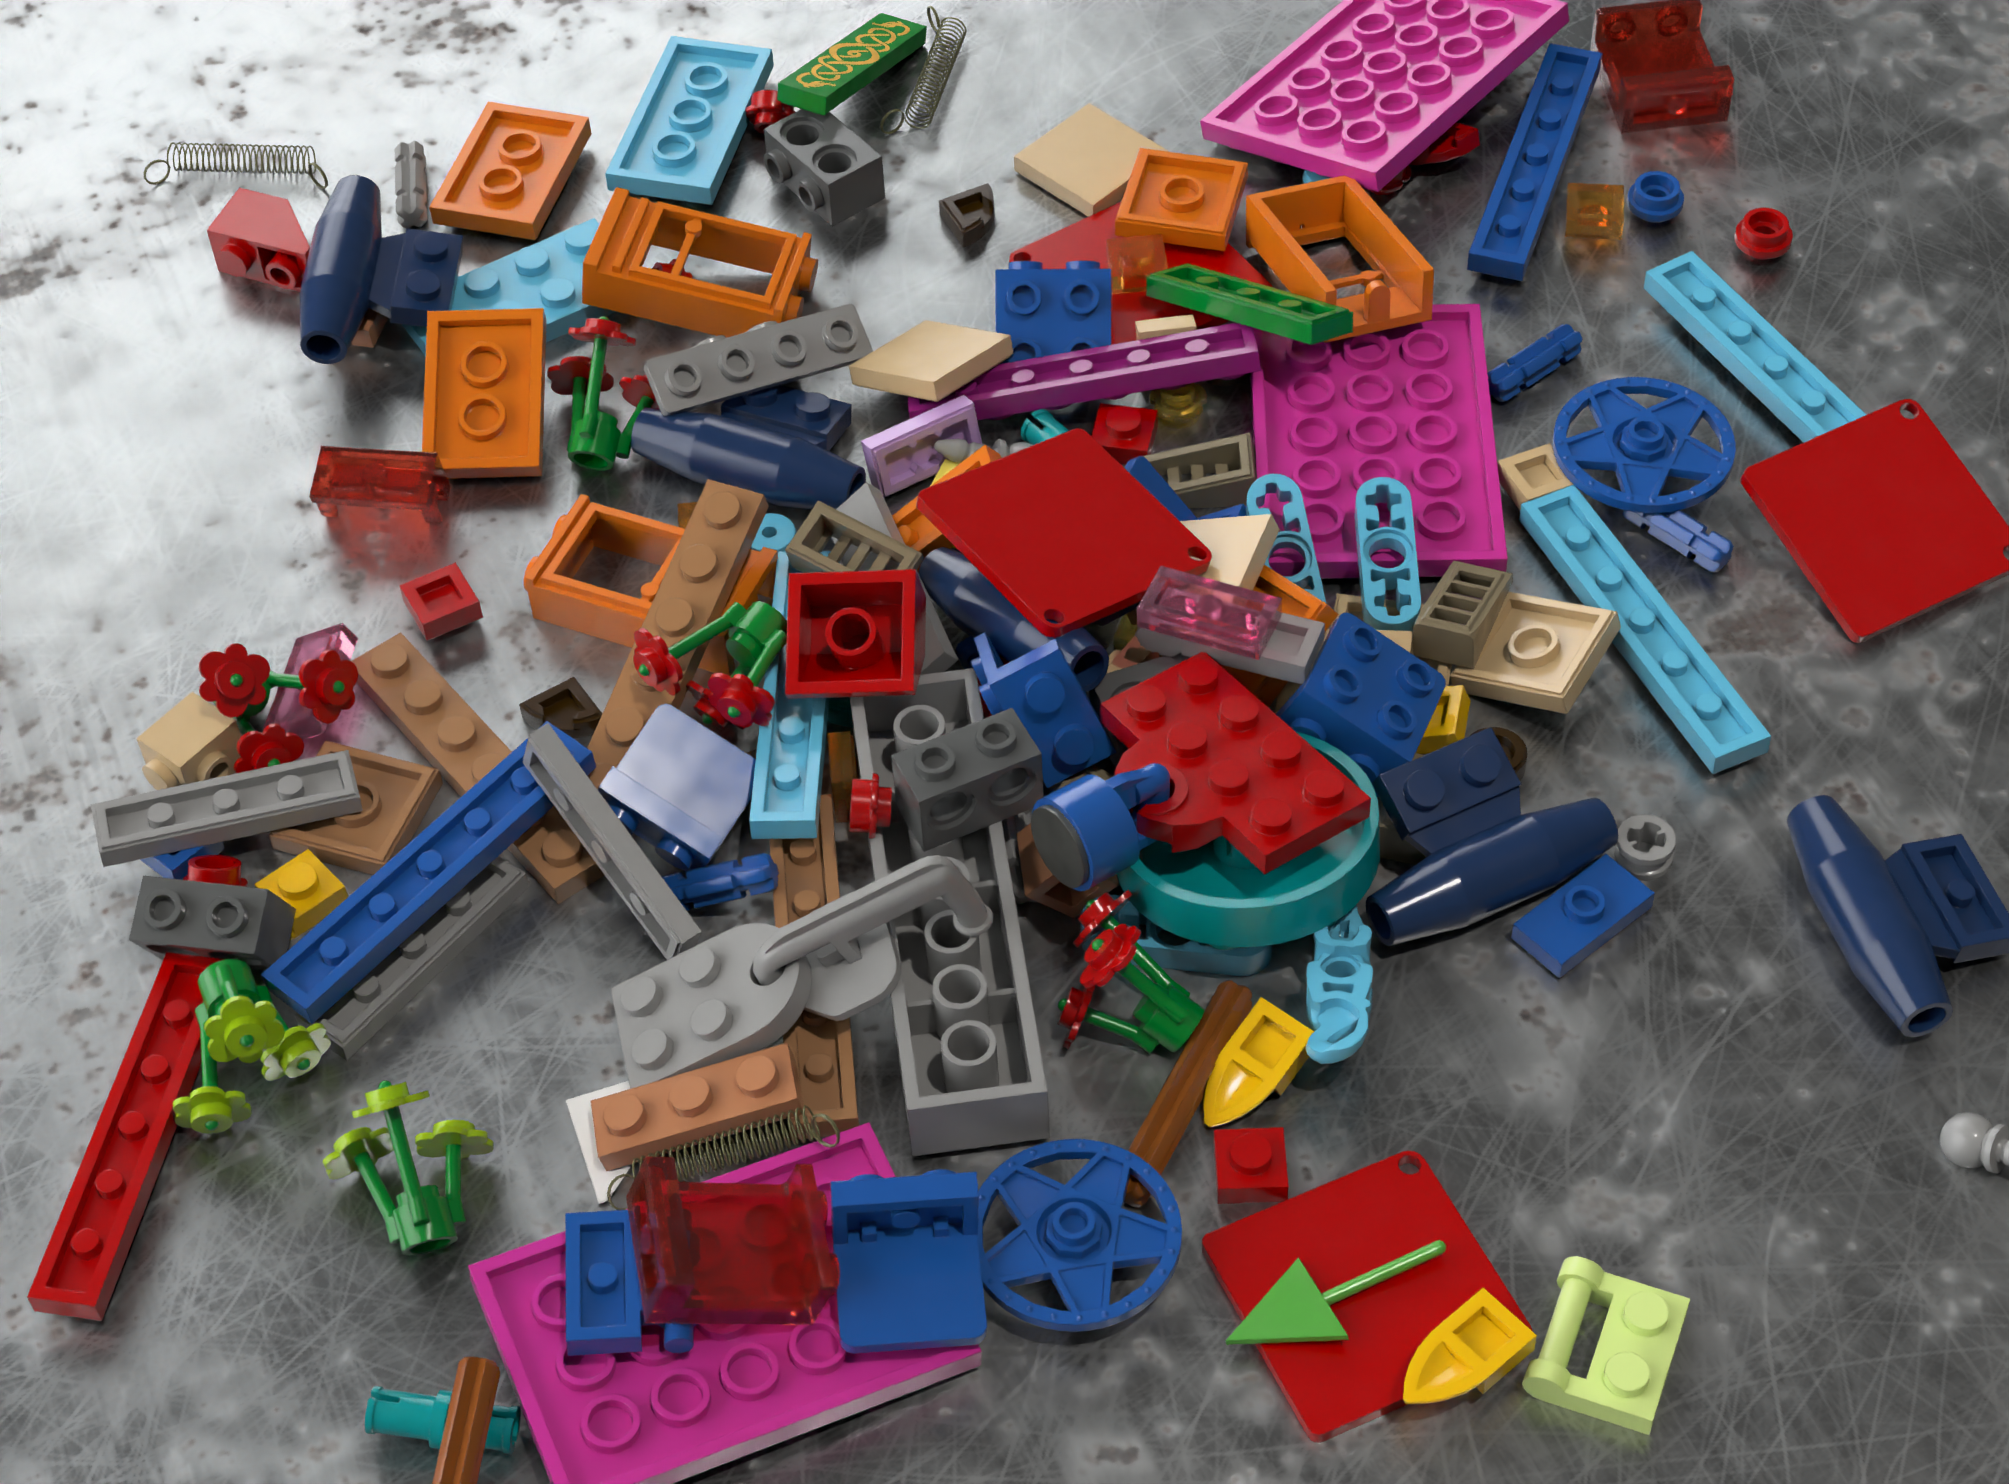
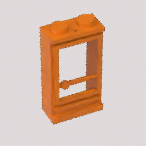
(1332, 209)
(620, 283)
(613, 615)

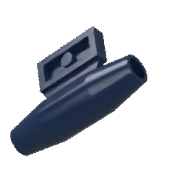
(359, 269)
(760, 443)
(980, 608)
(1478, 847)
(1898, 910)

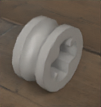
(1649, 830)

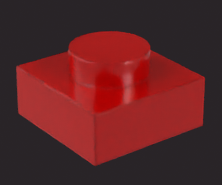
(1125, 431)
(441, 601)
(1250, 1165)

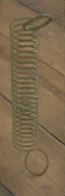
(948, 71)
(244, 160)
(805, 1120)

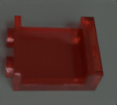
(1659, 66)
(730, 1248)

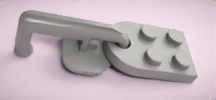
(758, 978)

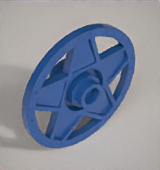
(1644, 444)
(1077, 1234)

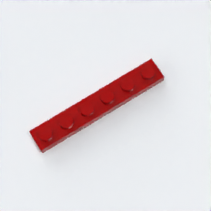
(125, 1149)

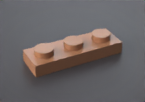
(696, 1105)

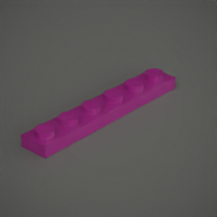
(1108, 372)

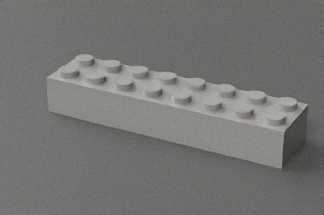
(960, 999)

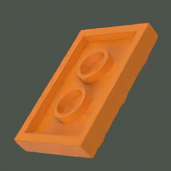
(510, 170)
(485, 391)

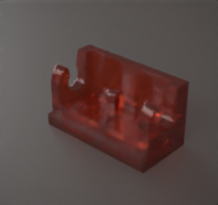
(379, 480)

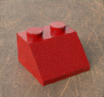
(854, 634)

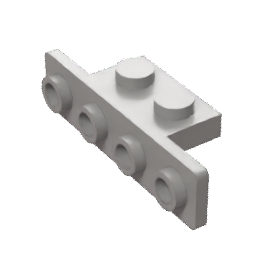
(757, 359)

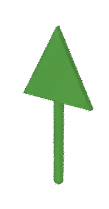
(1300, 1313)

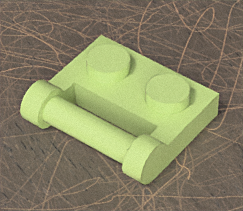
(1630, 1354)

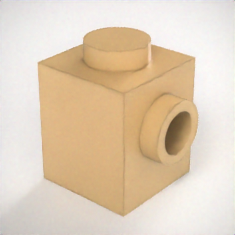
(189, 744)

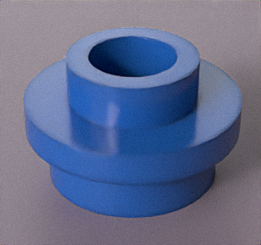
(1655, 197)

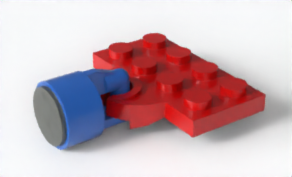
(1195, 768)

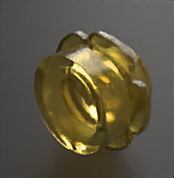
(1180, 406)

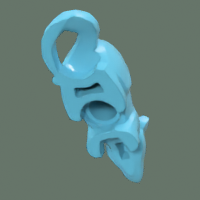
(1339, 989)

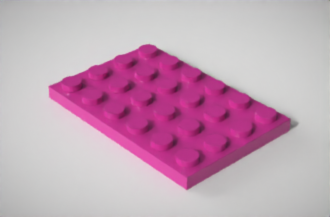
(1380, 82)
(1384, 406)
(683, 1413)

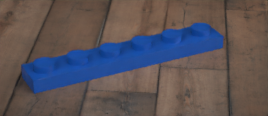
(1534, 162)
(413, 885)

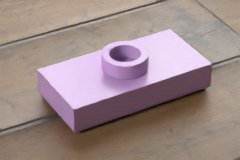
(907, 451)

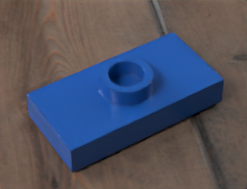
(1582, 915)

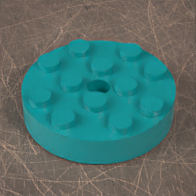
(1229, 903)

